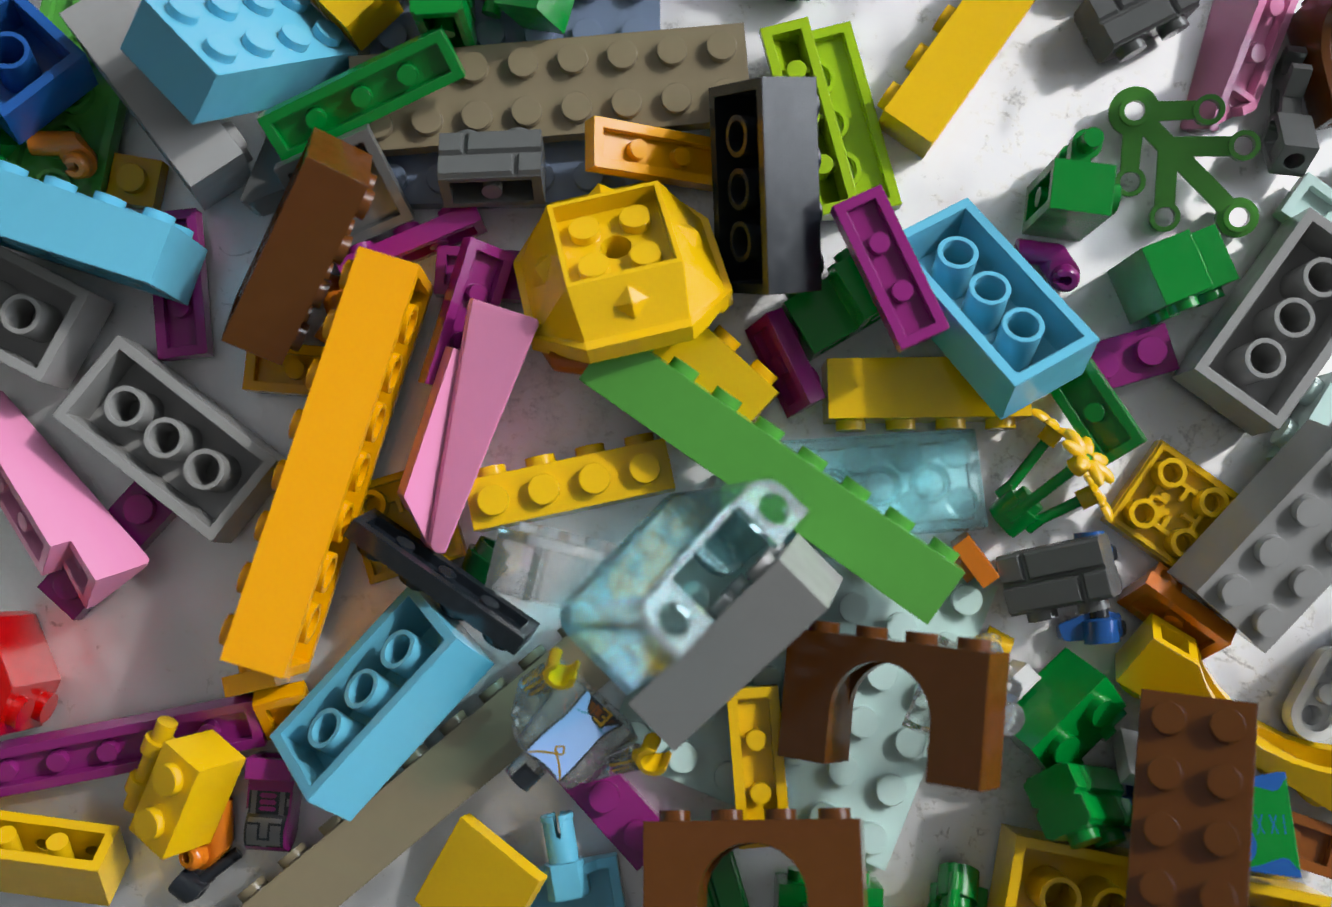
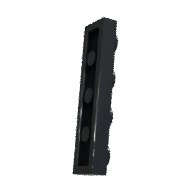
(445, 582)

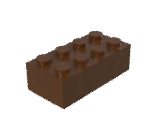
(301, 247)
(1192, 802)

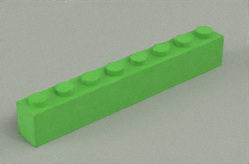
(738, 450)

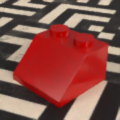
(26, 673)

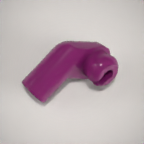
(1053, 262)

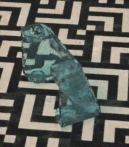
(619, 603)

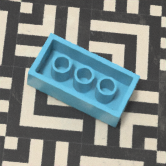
(234, 53)
(98, 235)
(1004, 320)
(379, 704)

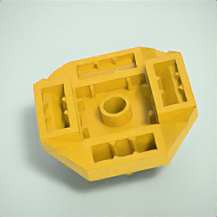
(620, 273)

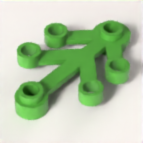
(1178, 155)

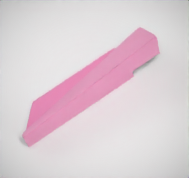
(1237, 56)
(462, 418)
(59, 515)

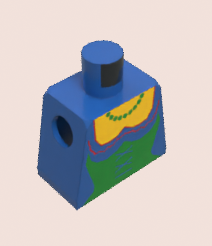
(1273, 833)

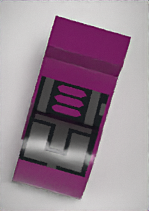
(271, 803)

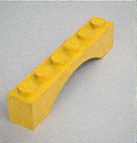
(1170, 661)

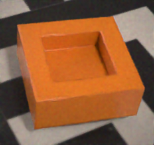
(973, 561)

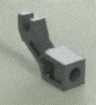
(1289, 136)

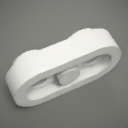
(1311, 690)

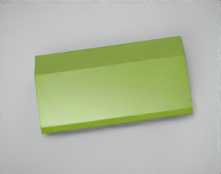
(848, 125)

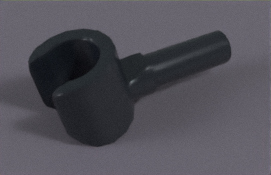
(190, 886)

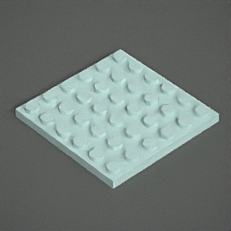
(883, 754)

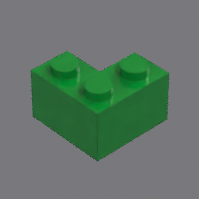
(1173, 275)
(836, 312)

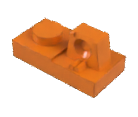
(1163, 596)

